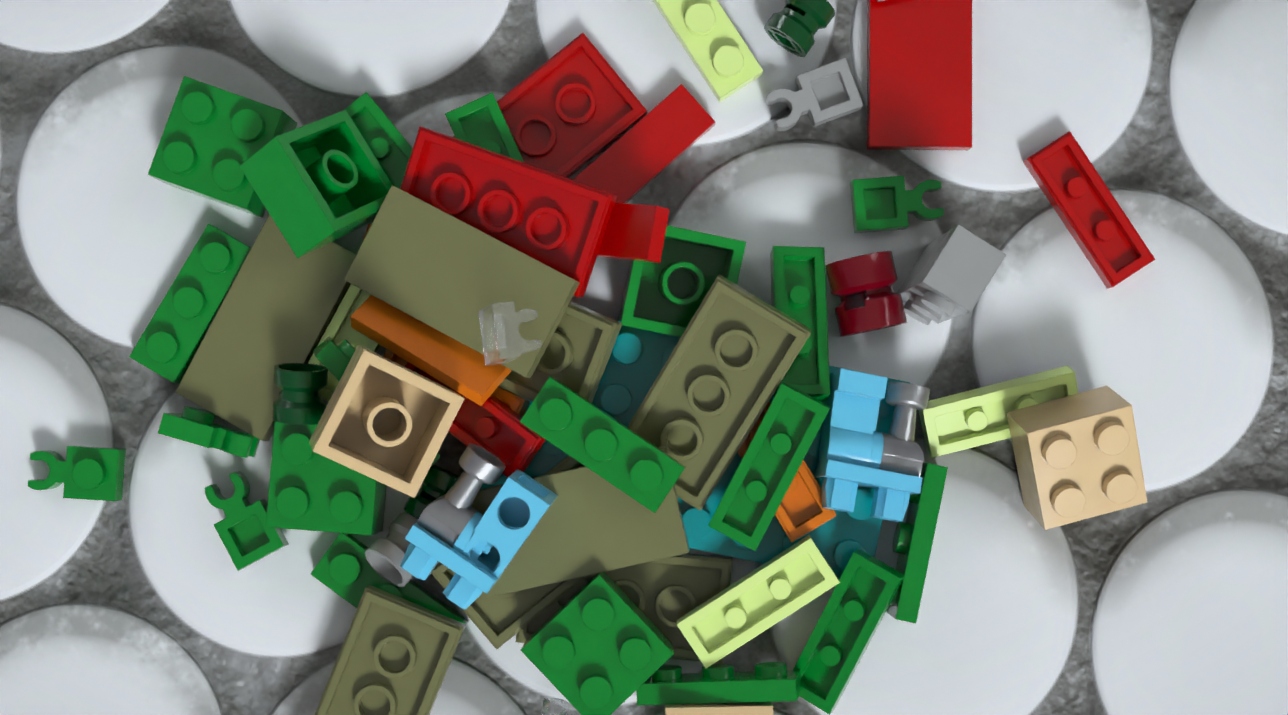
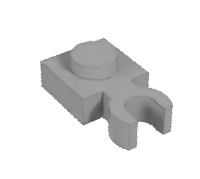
(822, 94)

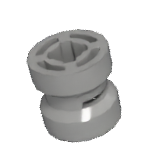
(387, 553)

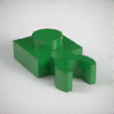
(885, 203)
(198, 428)
(86, 472)
(244, 528)

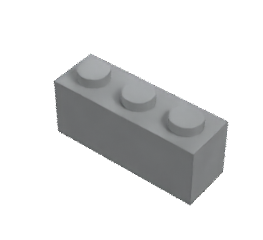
(949, 276)

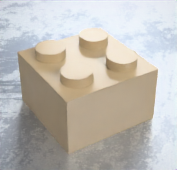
(385, 421)
(1077, 457)

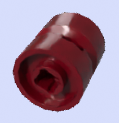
(870, 275)

